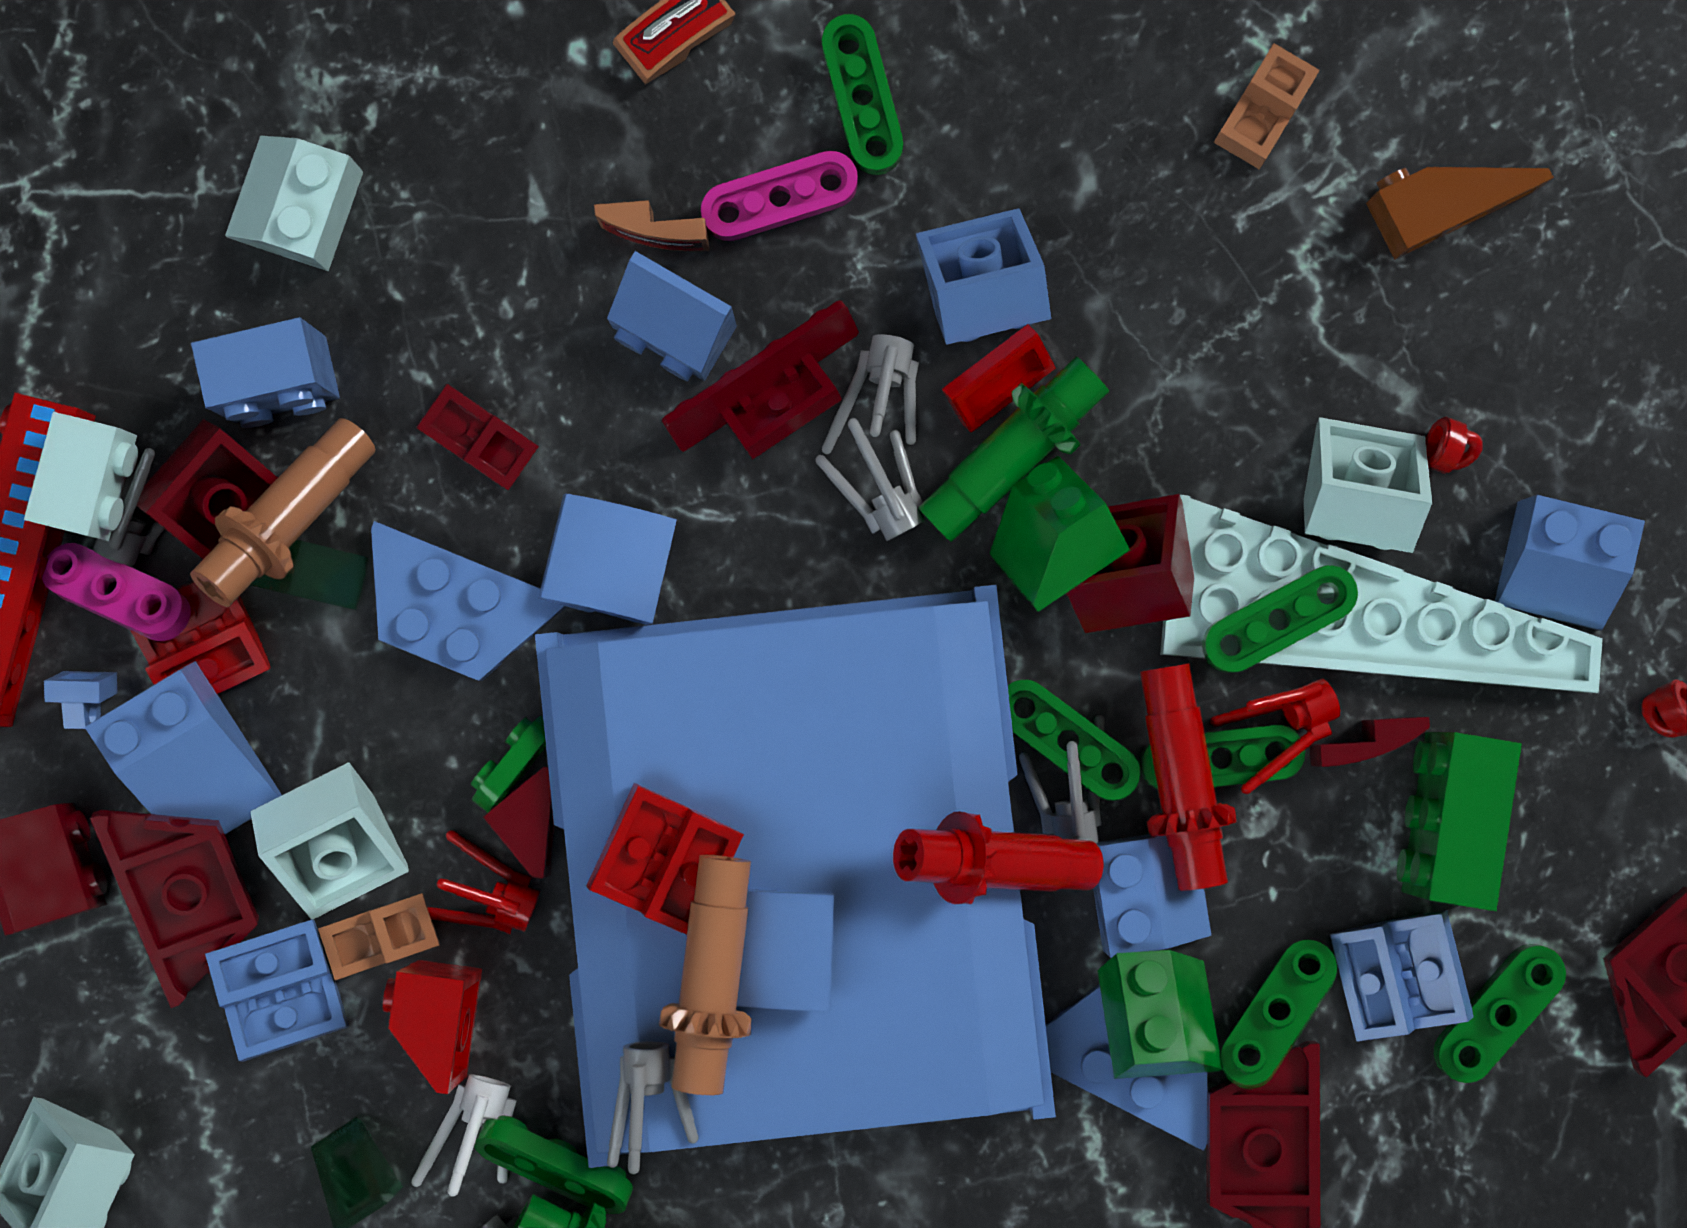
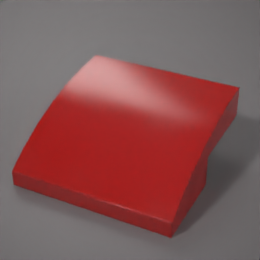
(216, 638)
(655, 856)

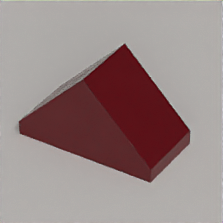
(527, 824)

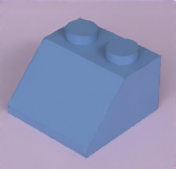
(984, 276)
(670, 318)
(1568, 561)
(1141, 898)

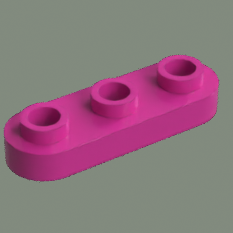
(797, 178)
(130, 600)

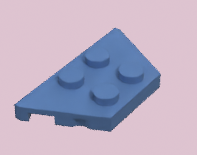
(451, 605)
(1082, 1056)

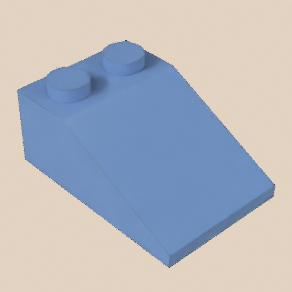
(184, 752)

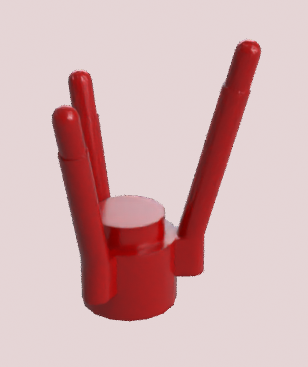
(1304, 707)
(508, 903)

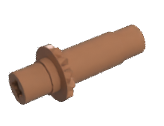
(260, 537)
(710, 980)

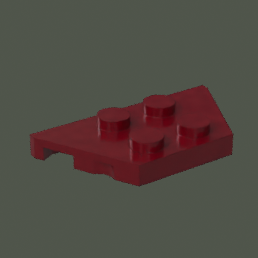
(178, 891)
(1651, 985)
(1268, 1146)

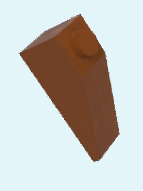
(1443, 199)

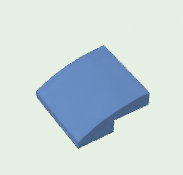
(607, 558)
(787, 951)
(1402, 975)
(277, 990)

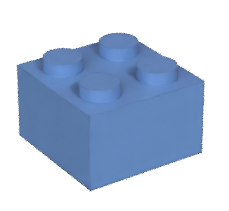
(266, 372)

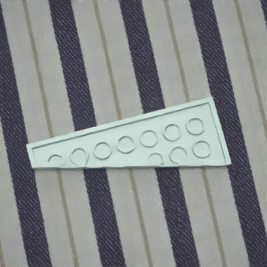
(1394, 629)

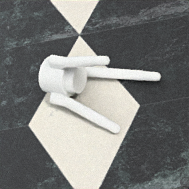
(481, 1100)

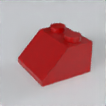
(435, 1018)

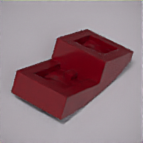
(477, 436)
(1378, 738)

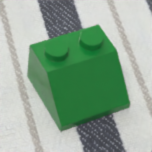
(1054, 534)
(1158, 1014)

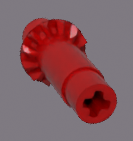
(1184, 779)
(968, 858)

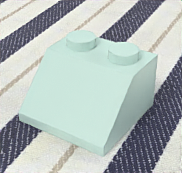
(295, 200)
(82, 476)
(1367, 485)
(327, 841)
(61, 1170)

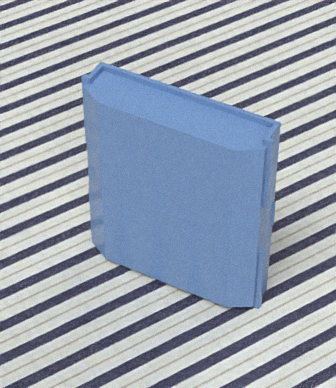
(821, 749)

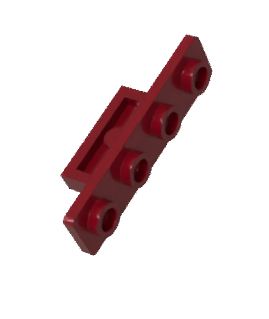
(770, 391)

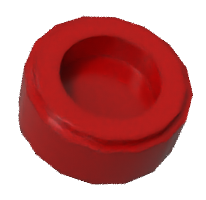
(1447, 444)
(1672, 707)

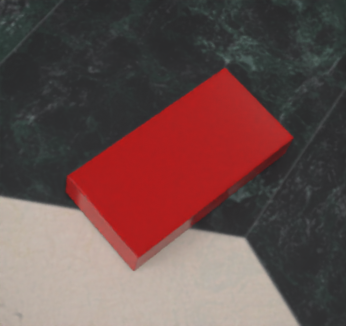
(990, 382)

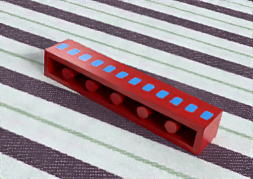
(22, 542)

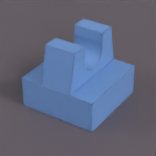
(80, 695)

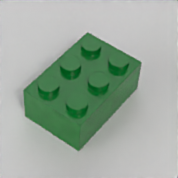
(1459, 819)

